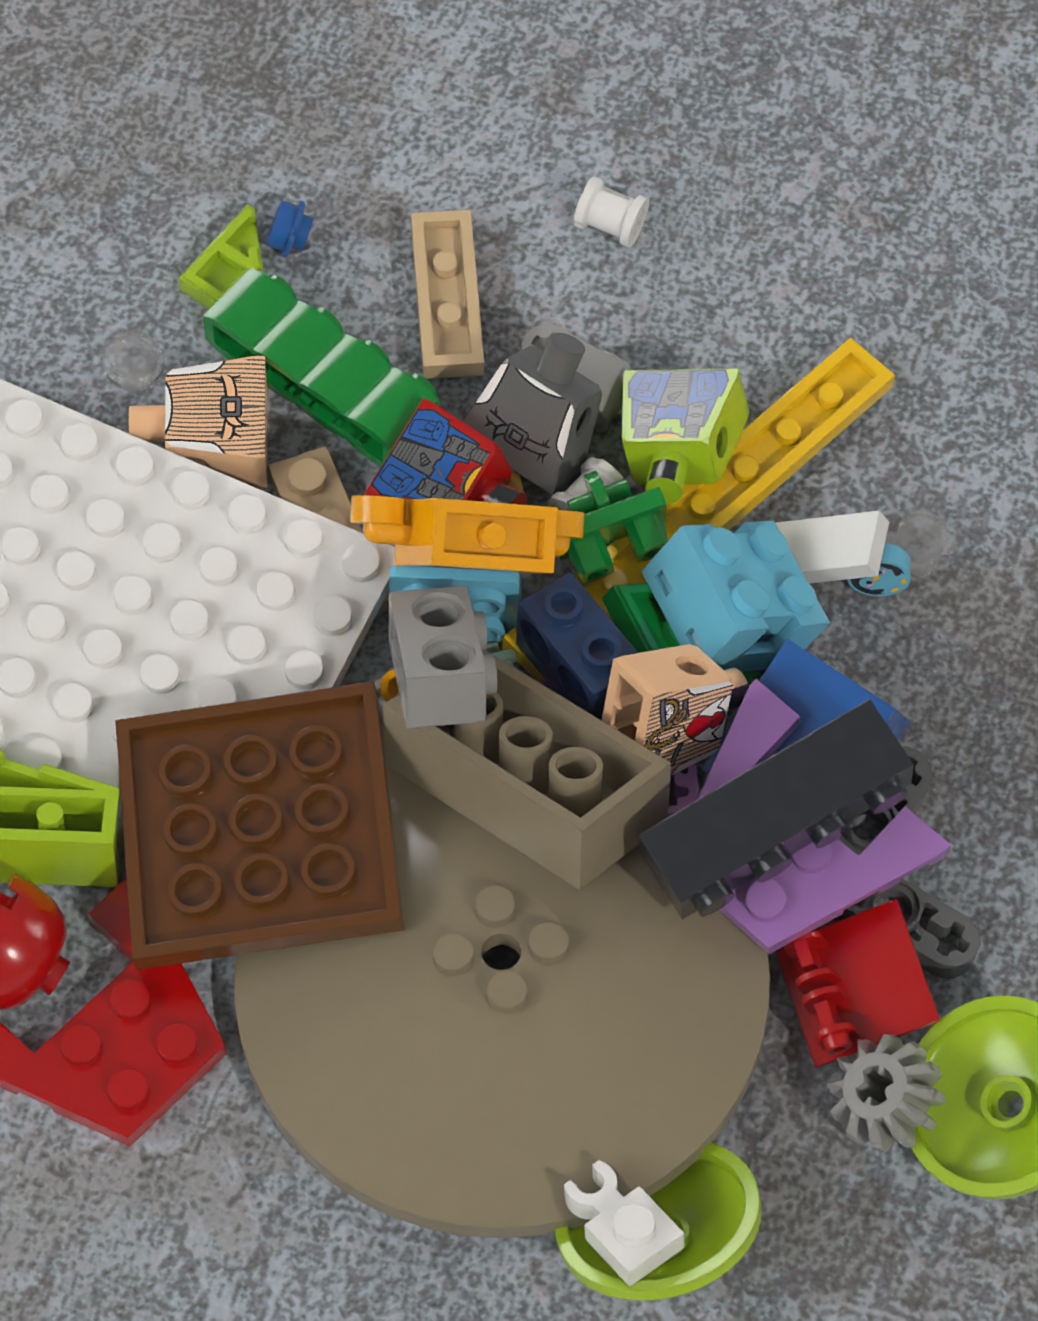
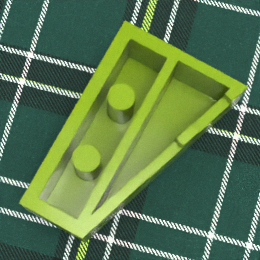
(58, 827)

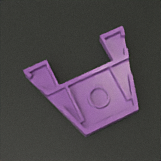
(819, 879)

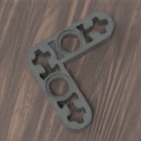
(942, 918)

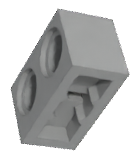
(440, 657)

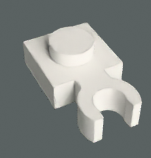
(624, 1230)

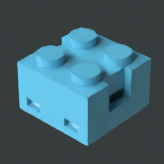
(735, 593)

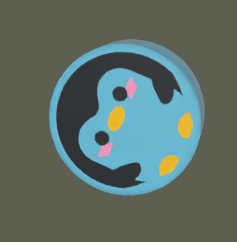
(892, 577)

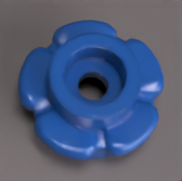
(289, 228)

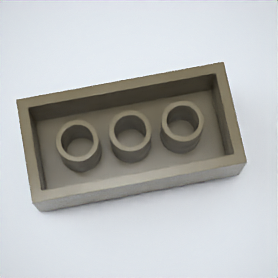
(537, 776)

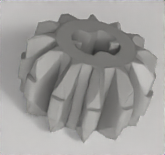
(906, 1098)

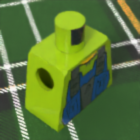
(681, 426)

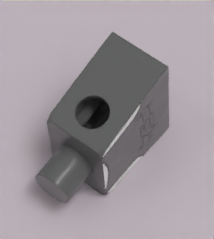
(541, 412)

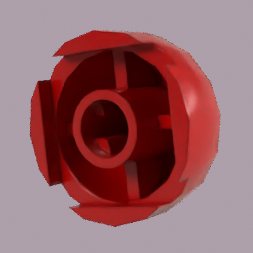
(30, 943)

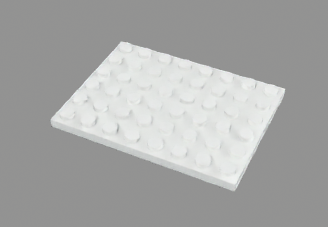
(155, 587)

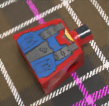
(445, 461)

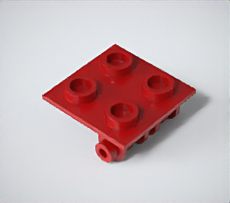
(857, 983)

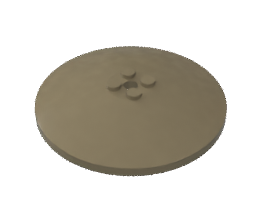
(488, 1089)

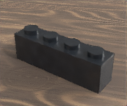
(776, 810)

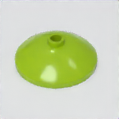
(986, 1062)
(715, 1209)

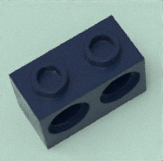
(570, 642)

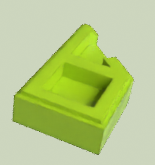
(224, 260)

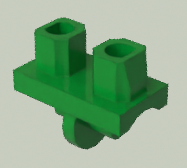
(637, 517)

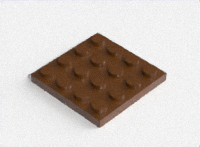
(257, 826)

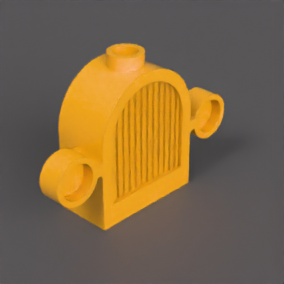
(468, 532)

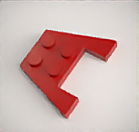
(125, 1050)

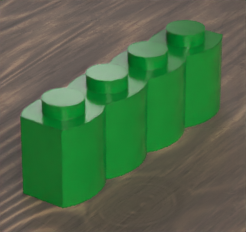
(316, 365)

